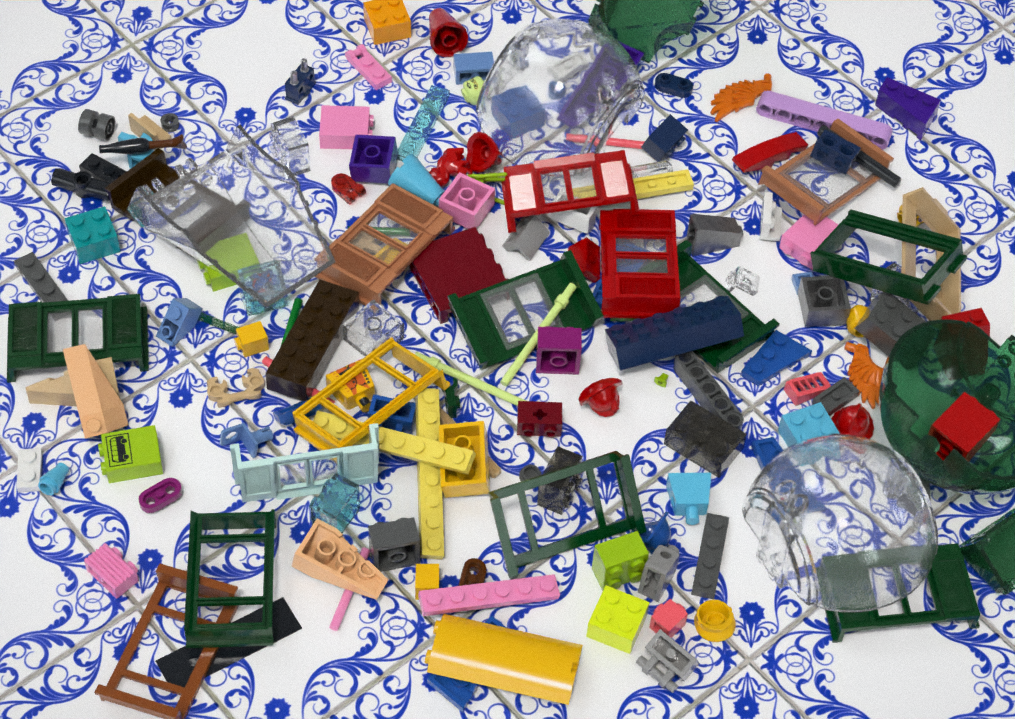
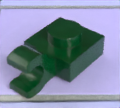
(452, 402)

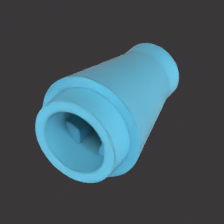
(53, 479)

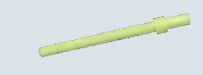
(560, 303)
(435, 362)

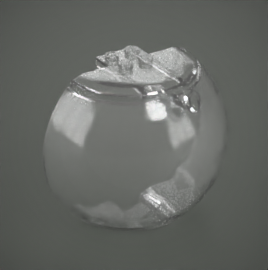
(558, 91)
(842, 523)

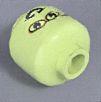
(472, 89)

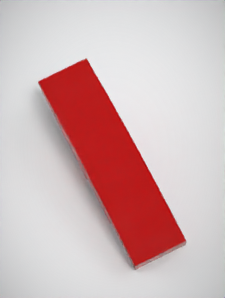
(769, 151)

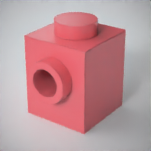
(669, 618)

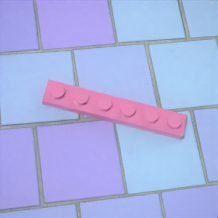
(488, 595)

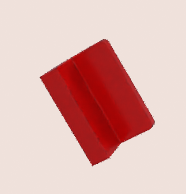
(588, 258)

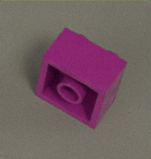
(558, 350)

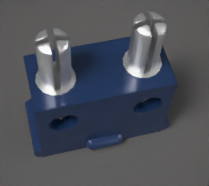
(300, 82)

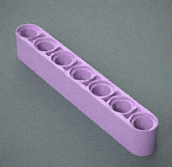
(813, 116)

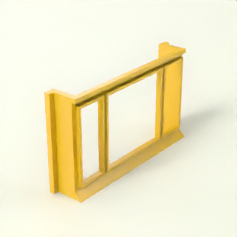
(323, 440)

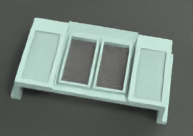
(305, 472)

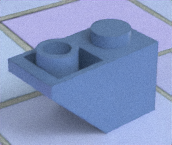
(178, 320)

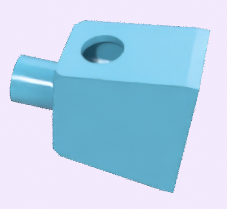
(689, 494)

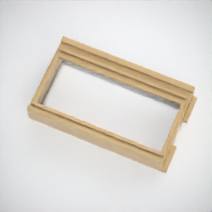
(937, 219)

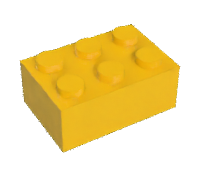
(472, 437)

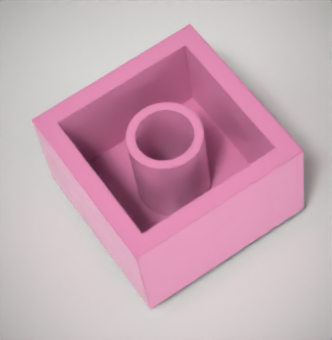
(467, 201)

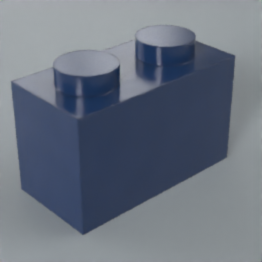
(664, 138)

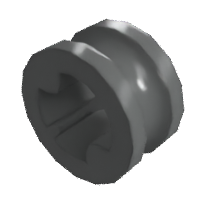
(173, 126)

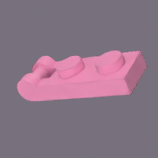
(368, 67)

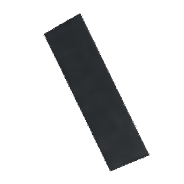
(179, 664)

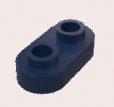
(673, 85)

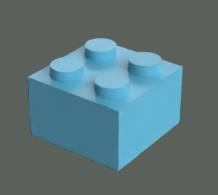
(806, 424)

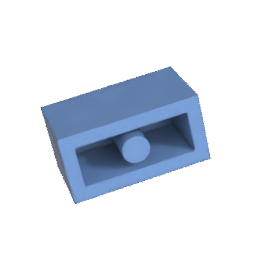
(471, 65)

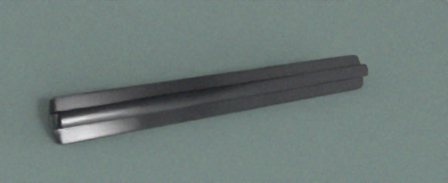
(871, 164)

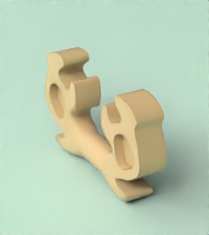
(218, 392)

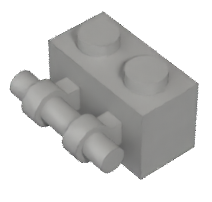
(672, 656)

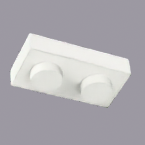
(29, 469)

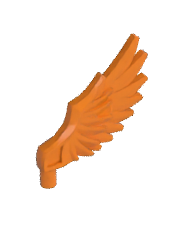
(739, 96)
(864, 373)

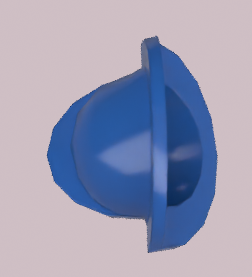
(657, 533)

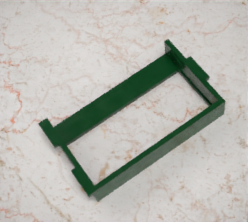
(883, 279)

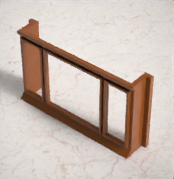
(174, 579)

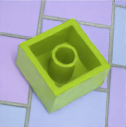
(619, 560)

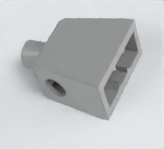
(663, 562)

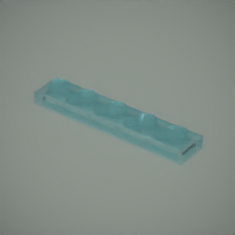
(423, 122)

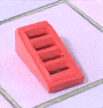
(791, 387)

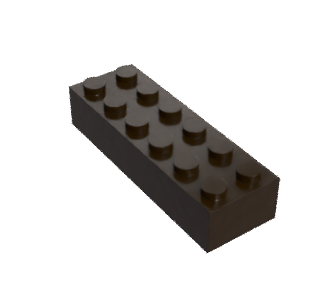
(312, 341)

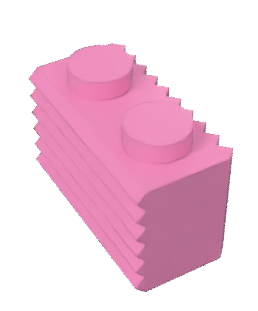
(111, 570)

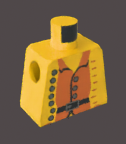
(356, 391)

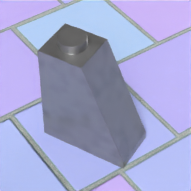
(712, 233)

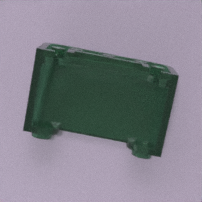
(993, 553)

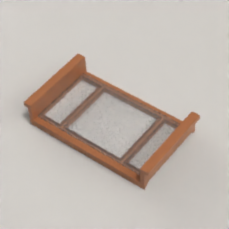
(818, 188)

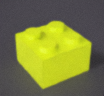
(617, 619)

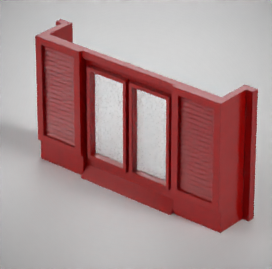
(568, 185)
(638, 263)

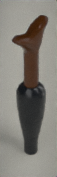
(142, 145)

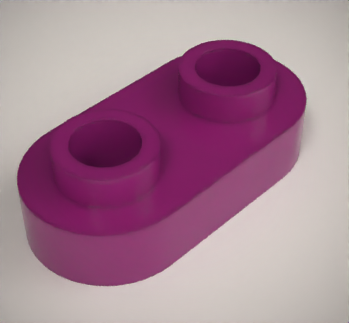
(159, 495)

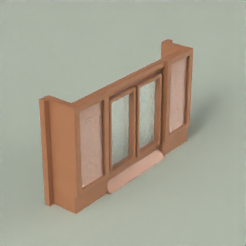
(384, 242)

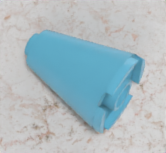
(417, 180)

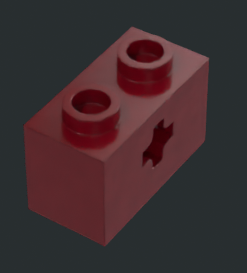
(539, 418)

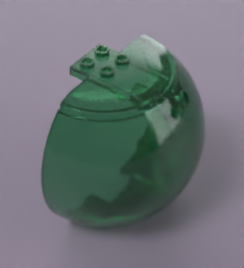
(924, 377)

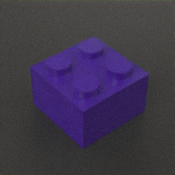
(373, 158)

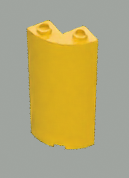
(504, 658)

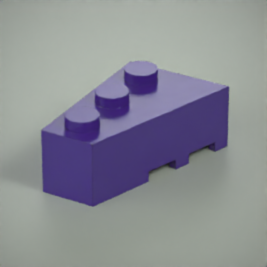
(908, 106)

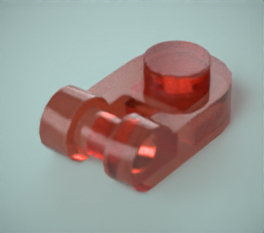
(342, 184)

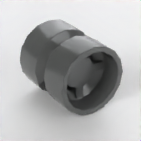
(96, 124)

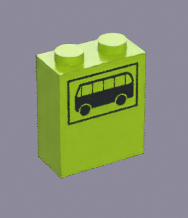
(130, 454)

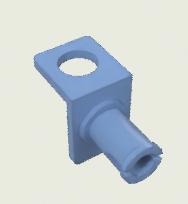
(249, 438)

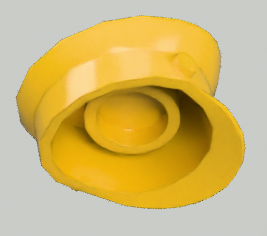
(714, 621)

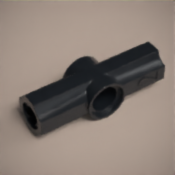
(81, 183)

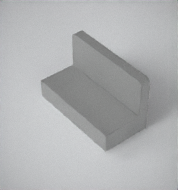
(528, 237)

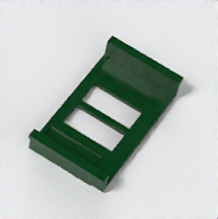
(950, 594)

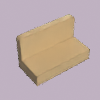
(147, 126)

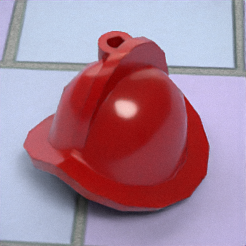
(482, 152)
(602, 396)
(854, 421)

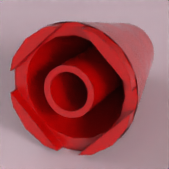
(446, 33)

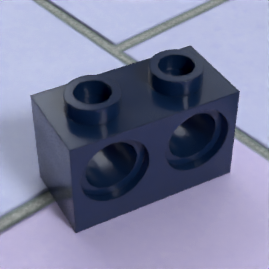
(835, 151)

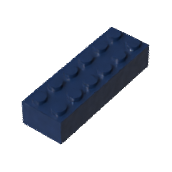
(674, 332)

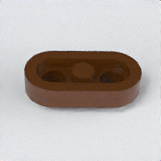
(472, 565)

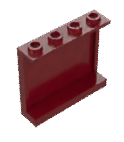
(457, 266)

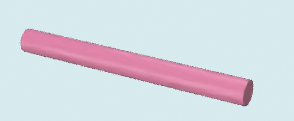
(345, 599)

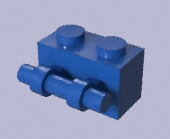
(402, 420)

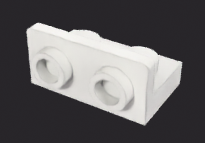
(770, 219)

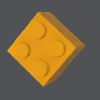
(387, 20)

